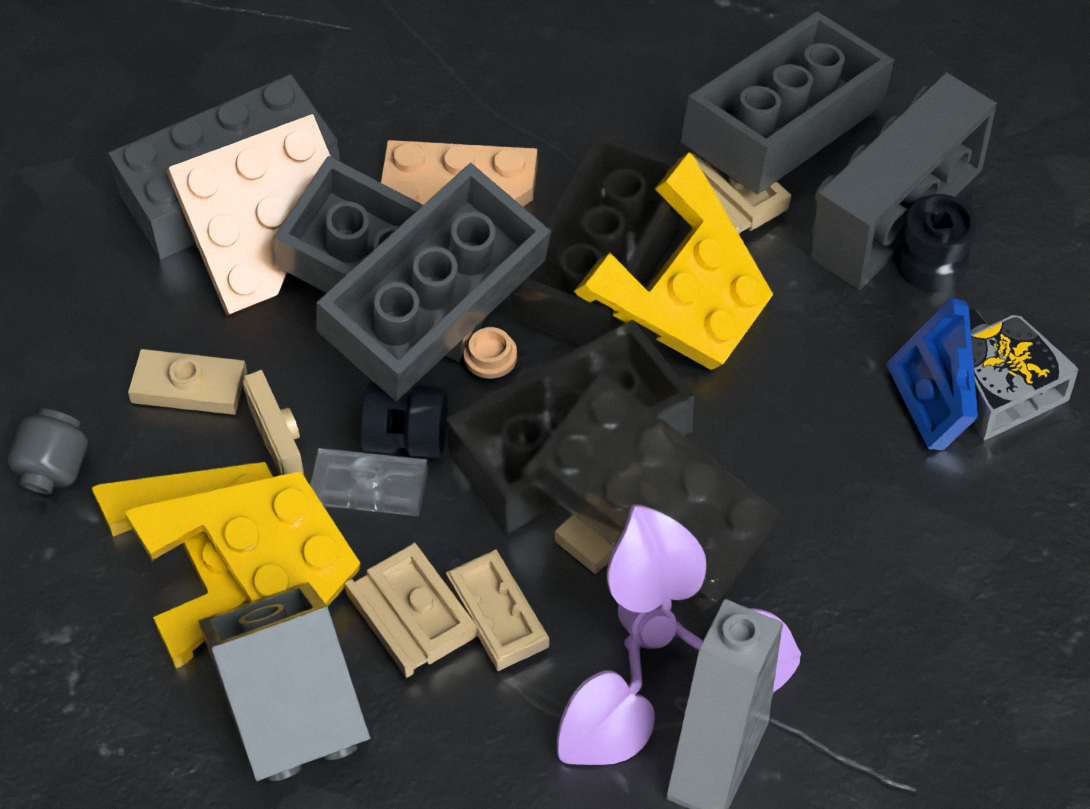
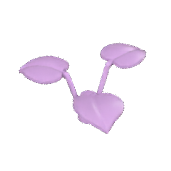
(646, 570)

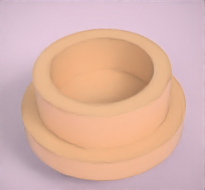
(490, 353)

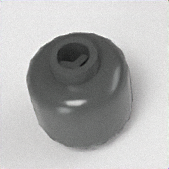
(47, 451)

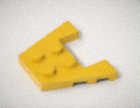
(705, 289)
(264, 530)
(180, 625)

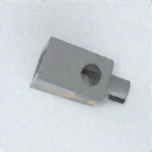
(1015, 373)

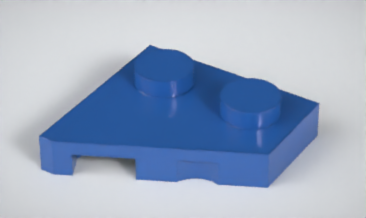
(938, 375)

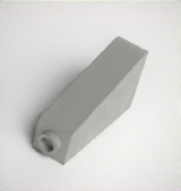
(726, 707)

